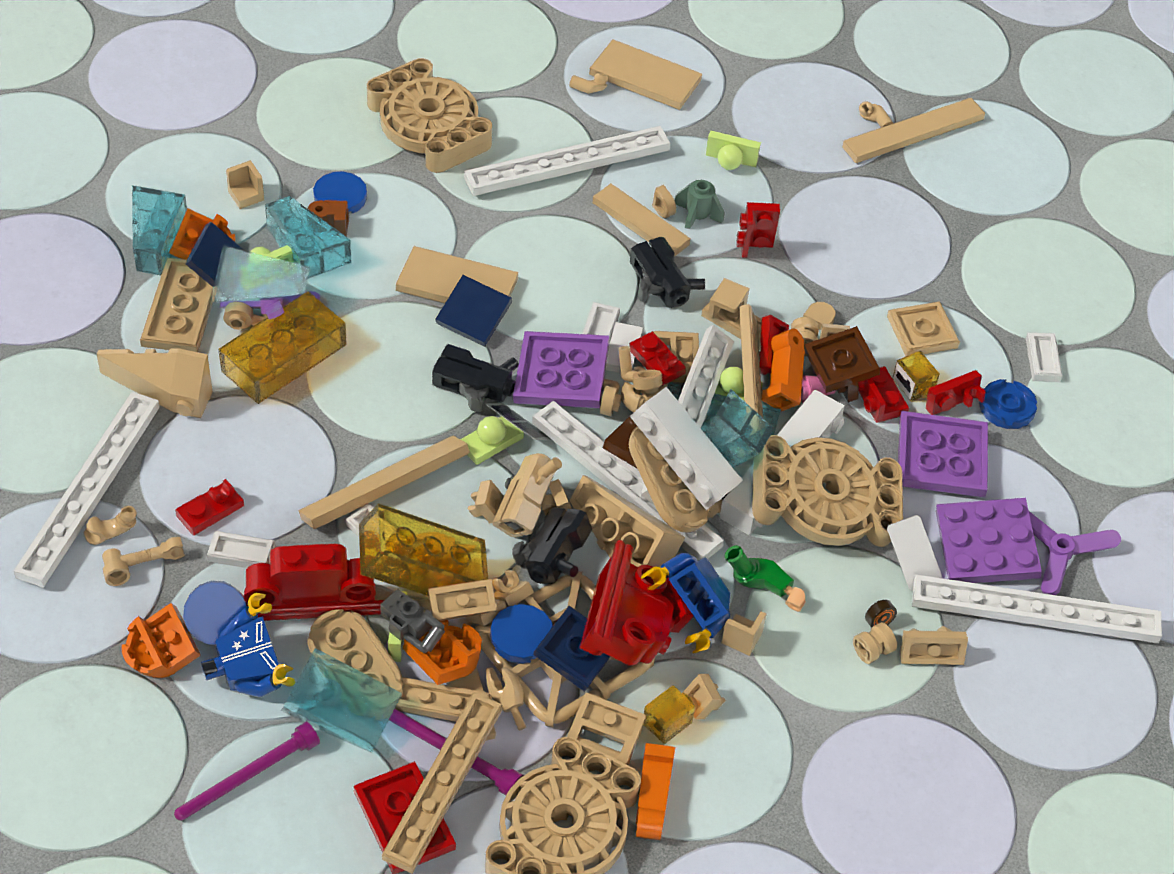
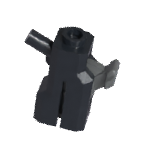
(660, 273)
(472, 377)
(553, 545)

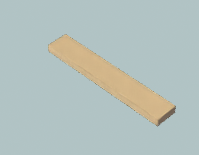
(913, 130)
(751, 359)
(383, 482)
(442, 783)

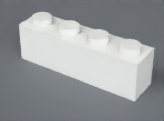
(686, 448)

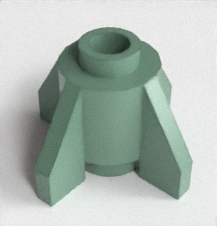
(700, 201)

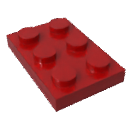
(385, 803)

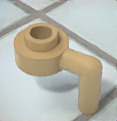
(241, 316)
(646, 380)
(611, 399)

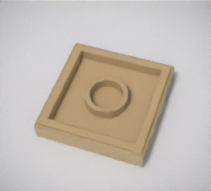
(923, 328)

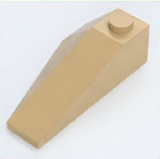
(173, 378)
(619, 519)

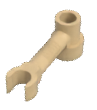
(116, 565)

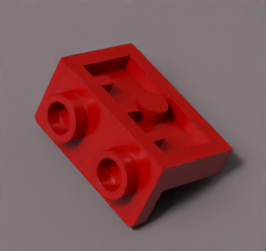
(758, 226)
(882, 397)

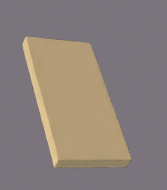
(646, 74)
(436, 275)
(178, 309)

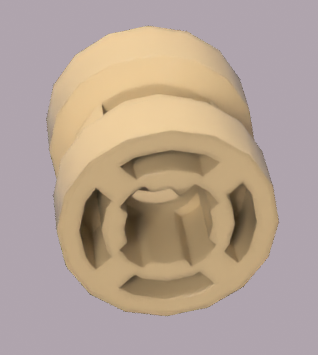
(807, 327)
(873, 643)

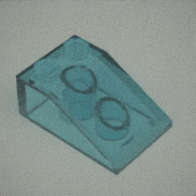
(341, 701)

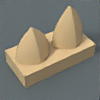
(462, 600)
(933, 647)

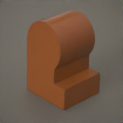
(333, 212)

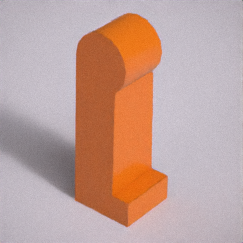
(786, 371)
(654, 790)

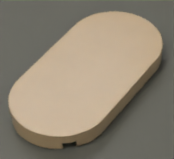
(668, 492)
(353, 642)

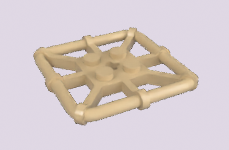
(600, 689)

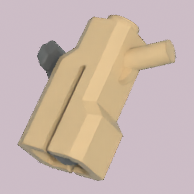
(525, 494)

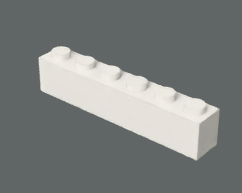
(815, 418)

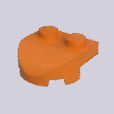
(190, 230)
(159, 644)
(452, 656)

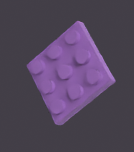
(561, 369)
(943, 453)
(988, 541)

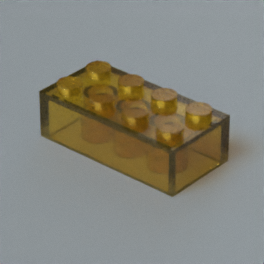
(282, 347)
(418, 551)

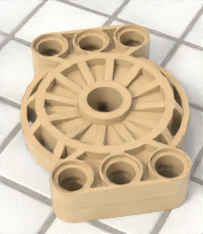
(429, 115)
(860, 497)
(553, 794)

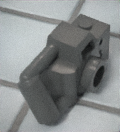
(411, 621)

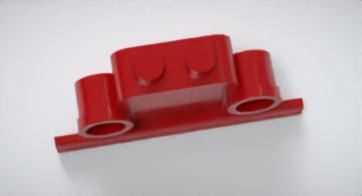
(310, 582)
(625, 615)

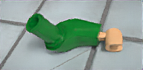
(765, 574)

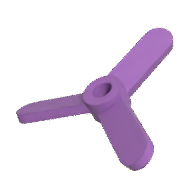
(270, 306)
(1071, 546)

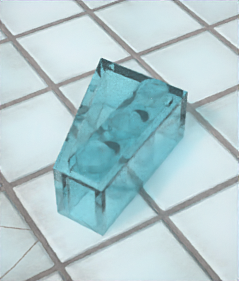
(155, 225)
(308, 236)
(256, 276)
(738, 430)

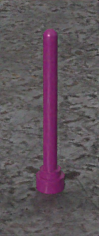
(303, 738)
(503, 779)

